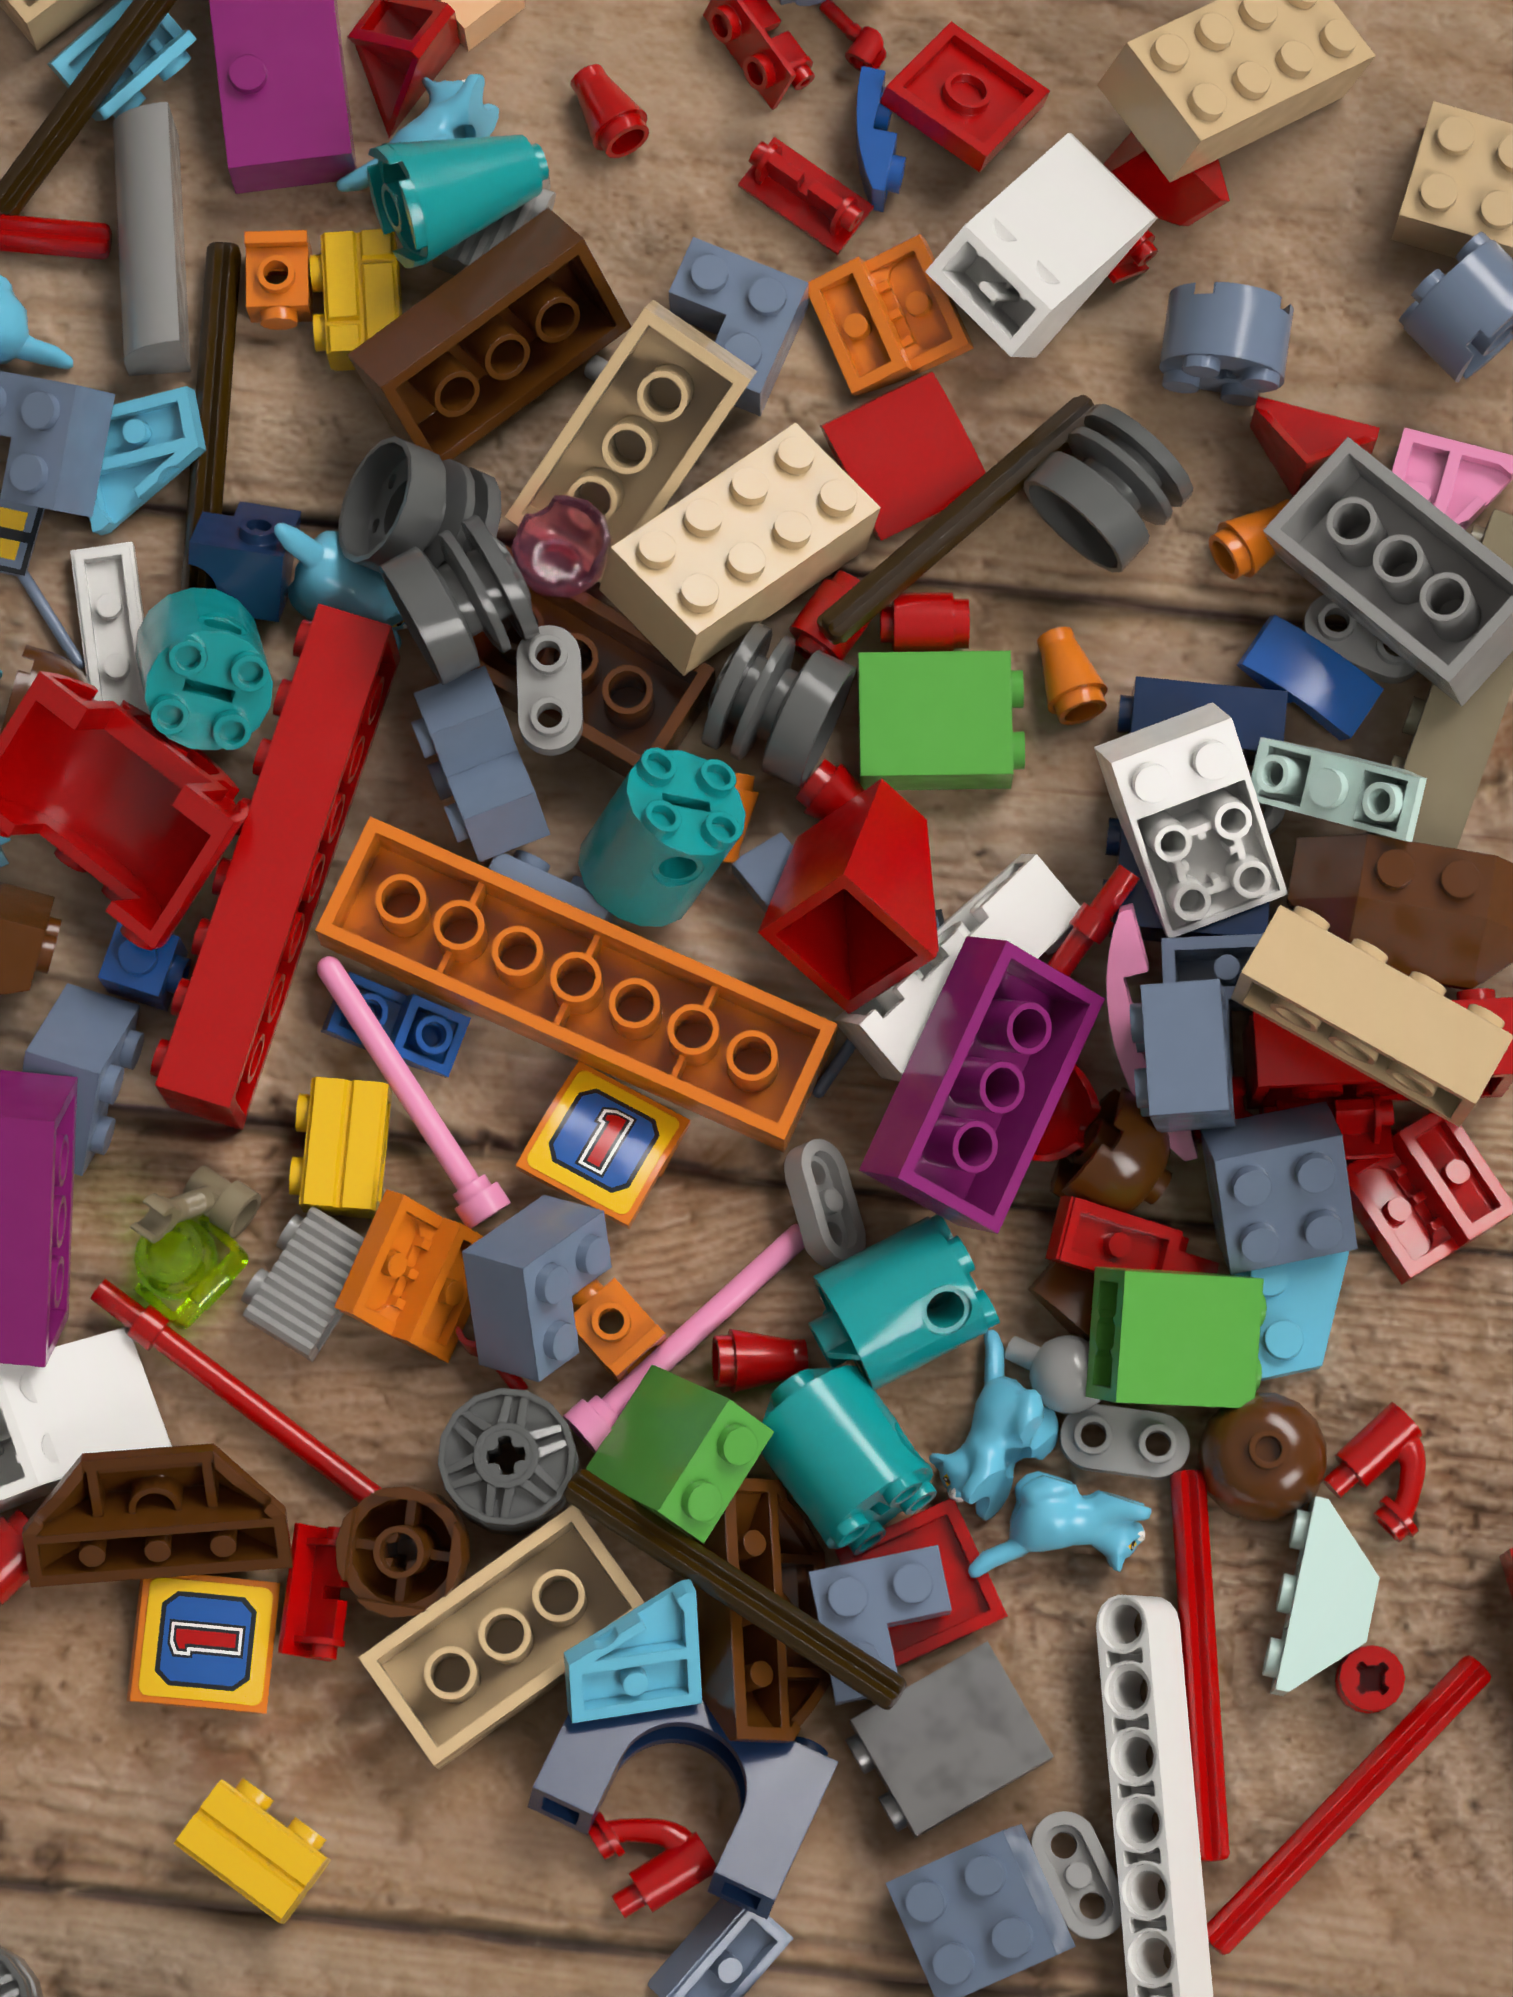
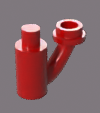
(1370, 1452)
(663, 1877)

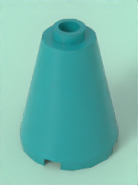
(450, 189)

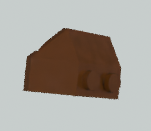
(1413, 900)
(154, 1518)
(747, 1676)

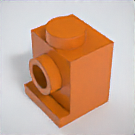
(278, 254)
(628, 1347)

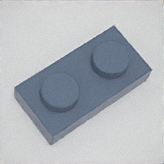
(534, 873)

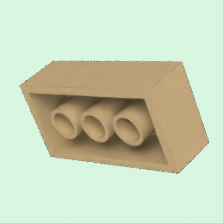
(1231, 76)
(1459, 183)
(640, 424)
(739, 548)
(1372, 1014)
(500, 1636)

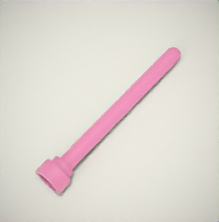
(474, 1194)
(595, 1418)

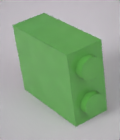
(939, 719)
(1175, 1337)
(680, 1451)

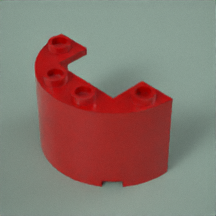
(116, 802)

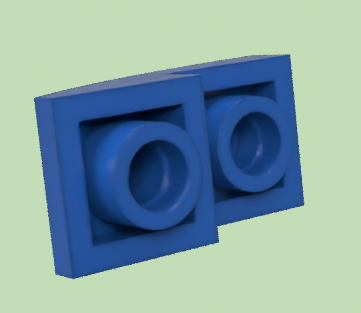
(876, 146)
(1313, 674)
(419, 1029)

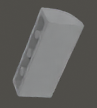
(151, 241)

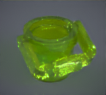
(187, 1269)

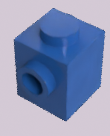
(142, 973)

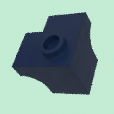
(247, 556)

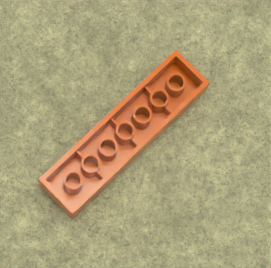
(577, 984)

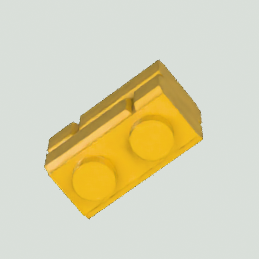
(358, 290)
(343, 1146)
(254, 1849)

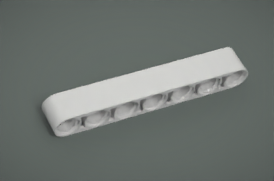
(1141, 1791)

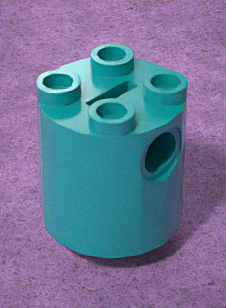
(203, 669)
(662, 836)
(901, 1303)
(843, 1456)

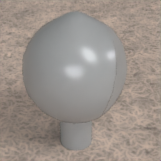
(1056, 1371)

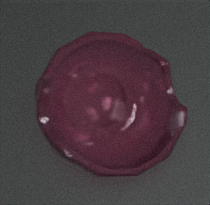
(562, 547)

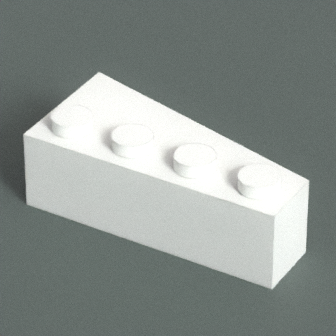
(1018, 906)

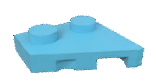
(145, 450)
(1299, 1313)
(639, 1660)

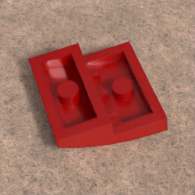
(905, 453)
(1426, 1196)

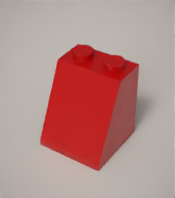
(857, 899)

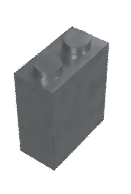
(948, 1741)

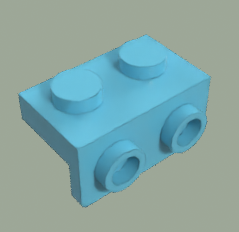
(161, 55)

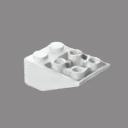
(1041, 247)
(1192, 819)
(81, 1402)

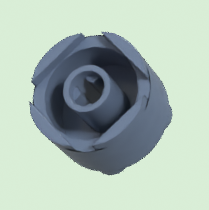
(1466, 313)
(1225, 341)

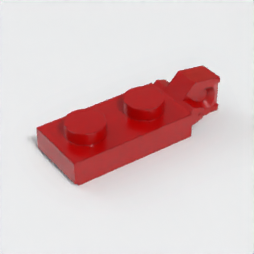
(1104, 1237)

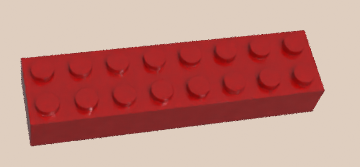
(277, 866)

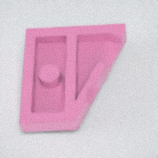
(1452, 474)

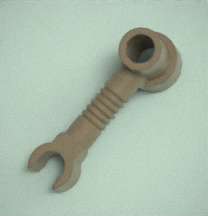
(207, 1193)

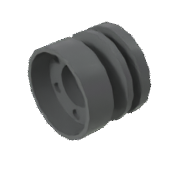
(1108, 488)
(409, 497)
(460, 599)
(777, 704)
(536, 1489)

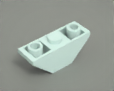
(1338, 788)
(1324, 1601)

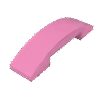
(1126, 959)

